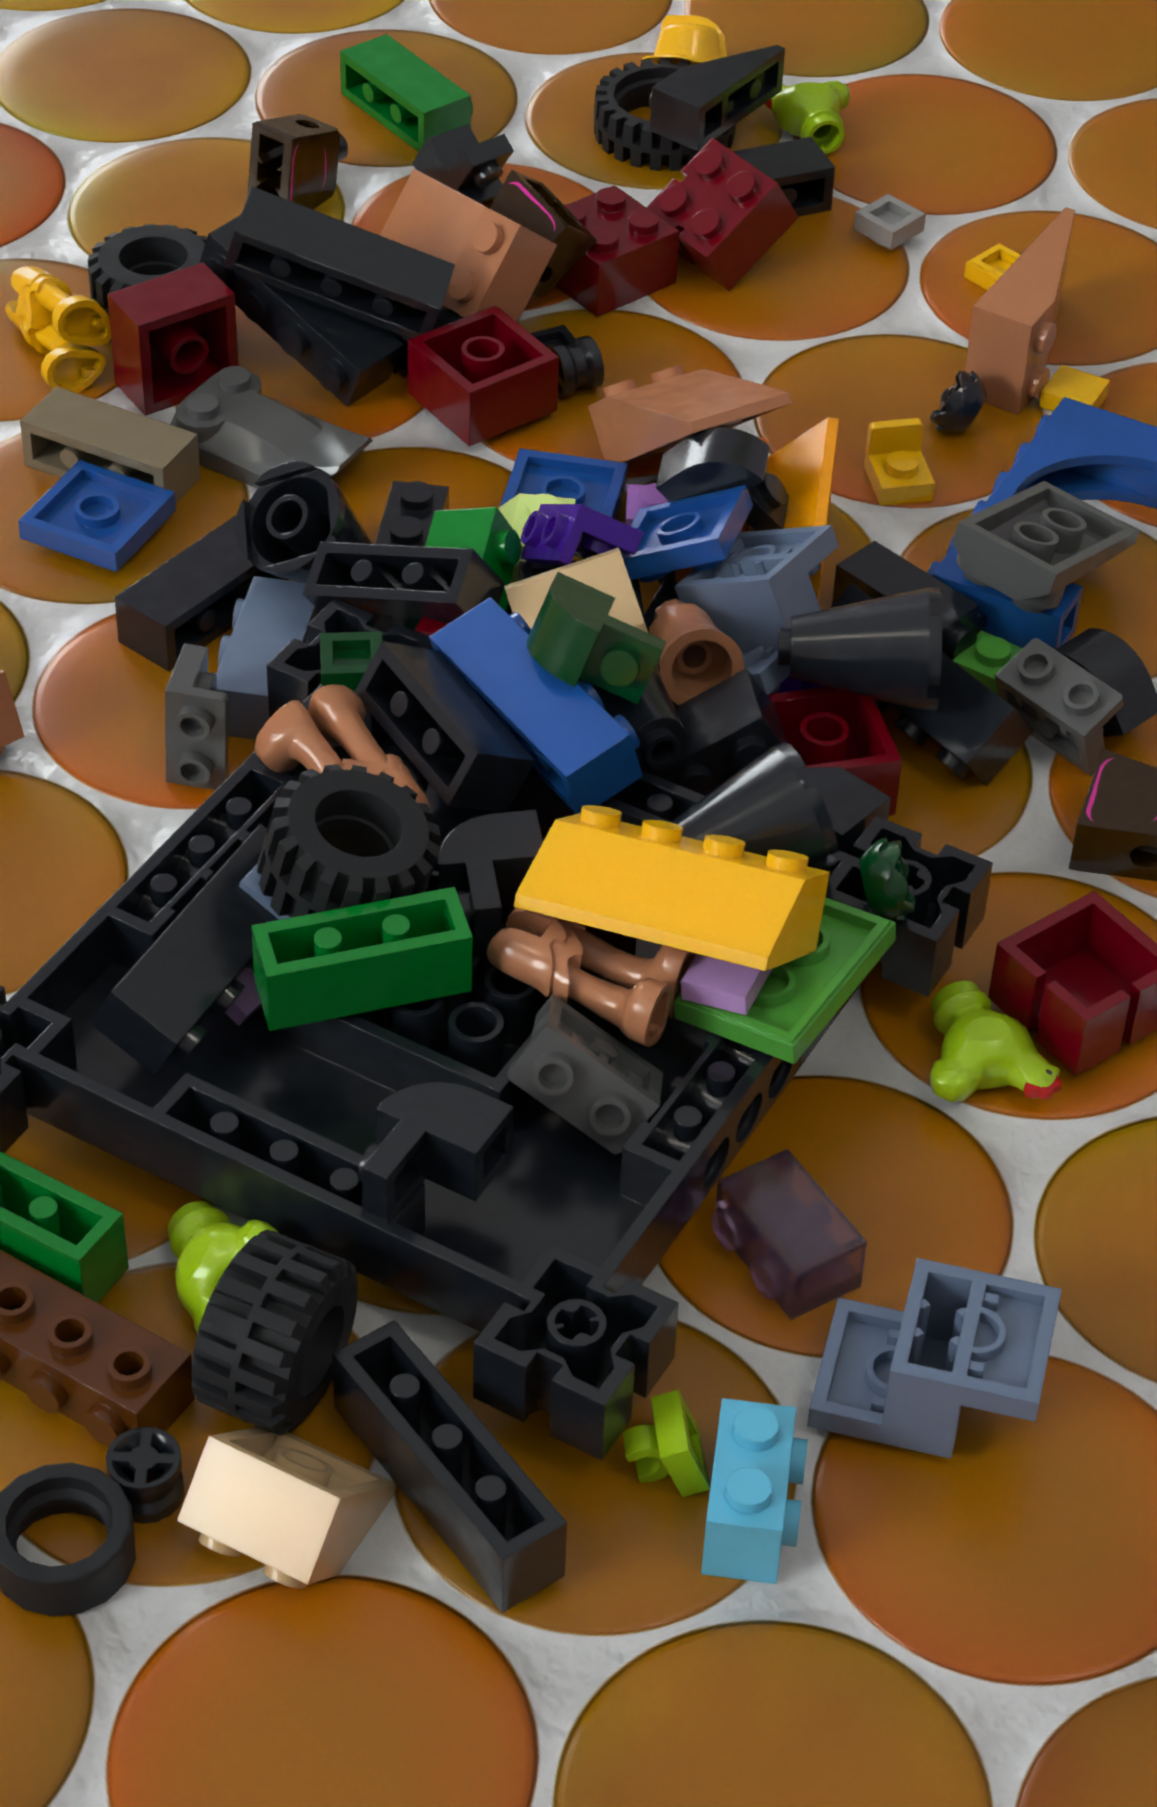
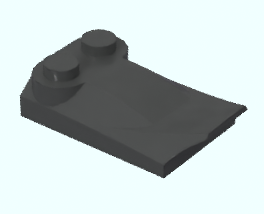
(250, 432)
(1038, 545)

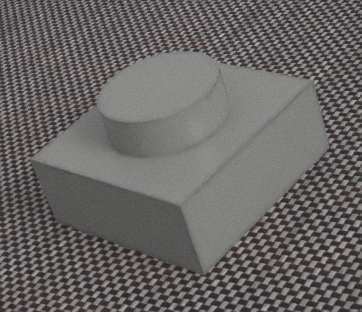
(889, 221)

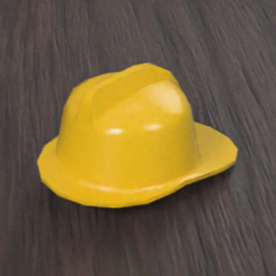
(689, 39)

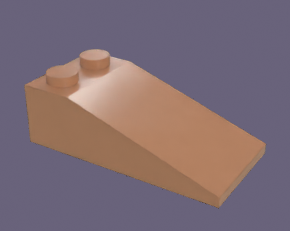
(492, 255)
(1018, 318)
(660, 415)

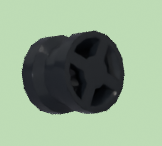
(578, 365)
(146, 1453)

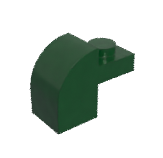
(581, 641)

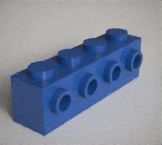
(563, 727)

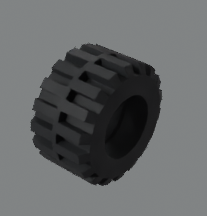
(139, 256)
(339, 813)
(274, 1331)

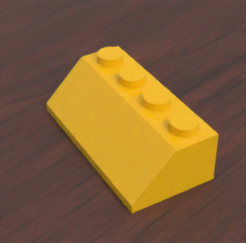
(677, 888)

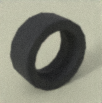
(73, 1586)

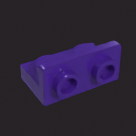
(568, 530)

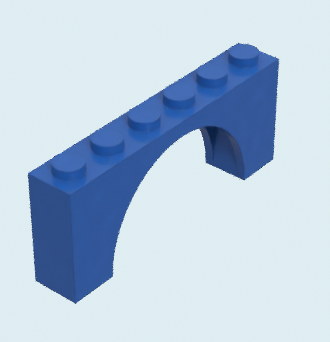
(1087, 456)

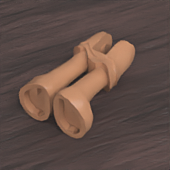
(332, 720)
(549, 958)

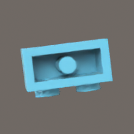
(749, 1491)

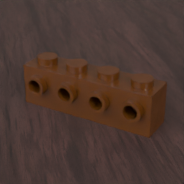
(86, 1357)

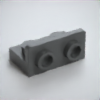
(1059, 702)
(196, 723)
(586, 1076)

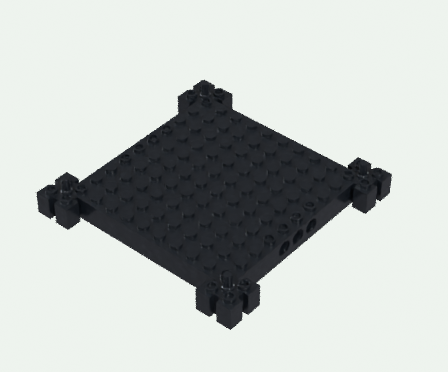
(284, 1115)

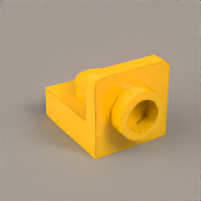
(896, 462)

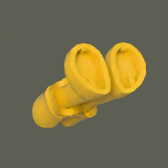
(59, 328)

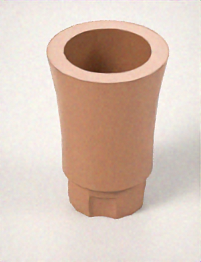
(694, 651)

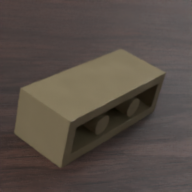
(78, 428)

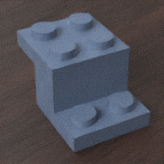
(760, 590)
(955, 1345)

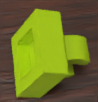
(669, 1446)

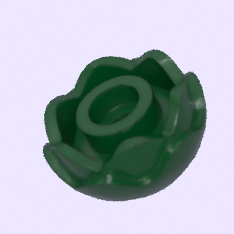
(885, 880)

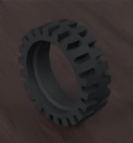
(631, 135)

